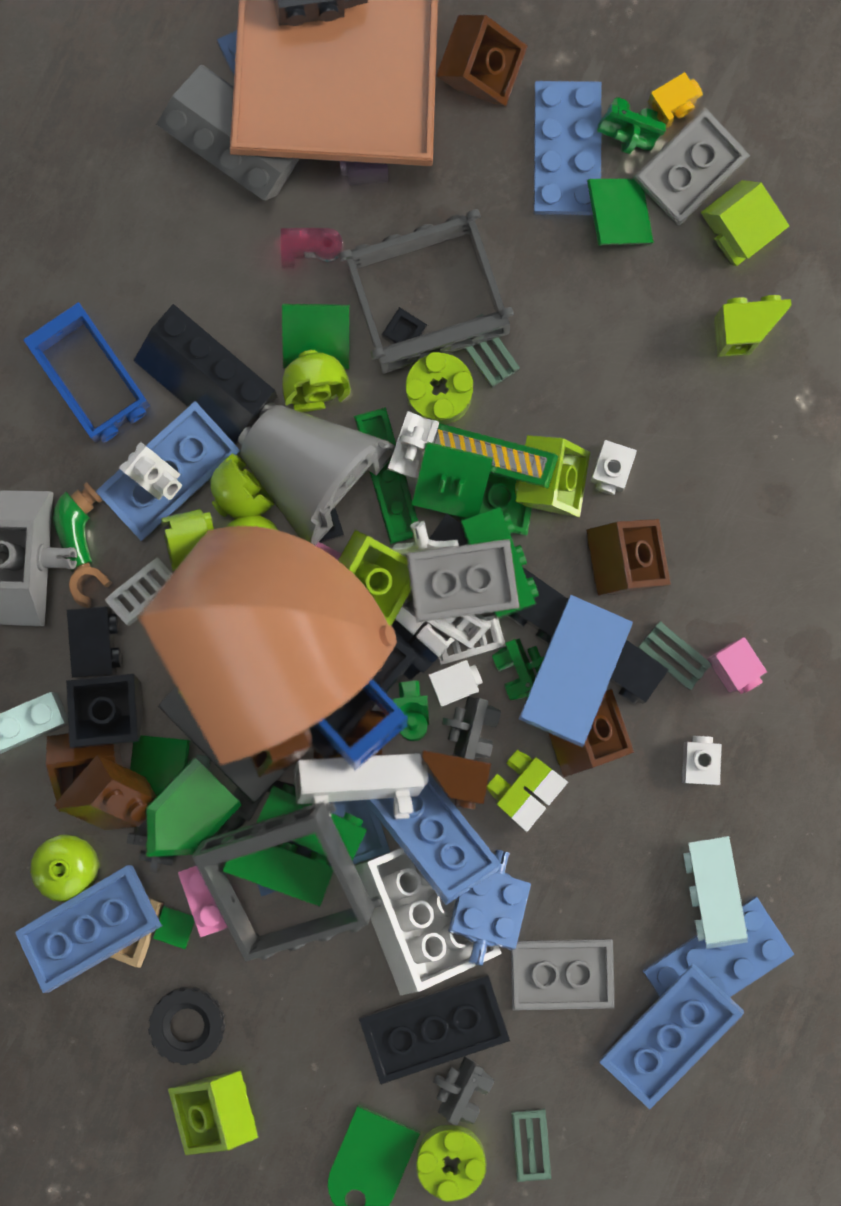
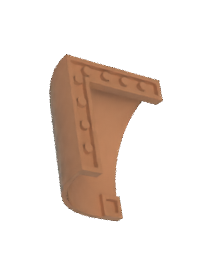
(264, 636)

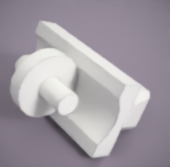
(411, 444)
(152, 472)

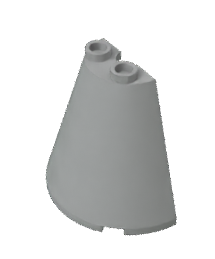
(308, 464)

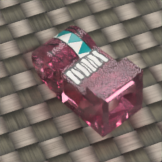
(309, 243)

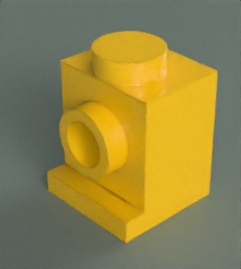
(675, 98)

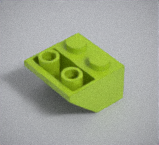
(744, 324)

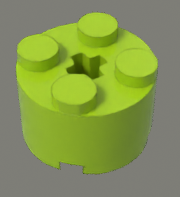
(437, 370)
(184, 533)
(449, 1182)

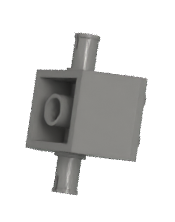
(27, 556)

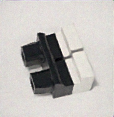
(426, 645)

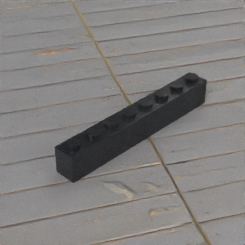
(635, 670)

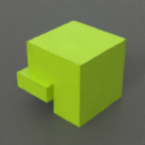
(744, 220)

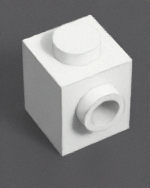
(612, 467)
(455, 682)
(701, 761)

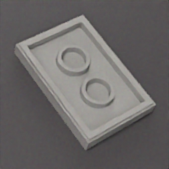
(691, 166)
(462, 580)
(562, 974)

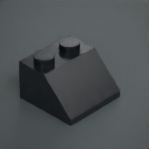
(104, 710)

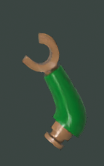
(70, 525)

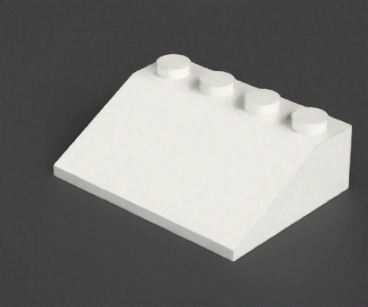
(414, 924)

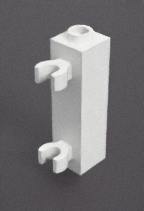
(377, 778)

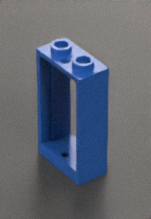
(56, 331)
(376, 738)

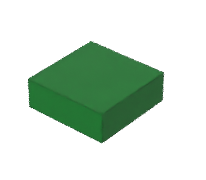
(175, 928)

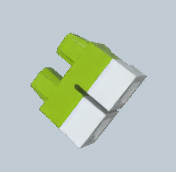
(534, 776)

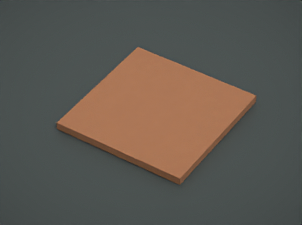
(337, 86)

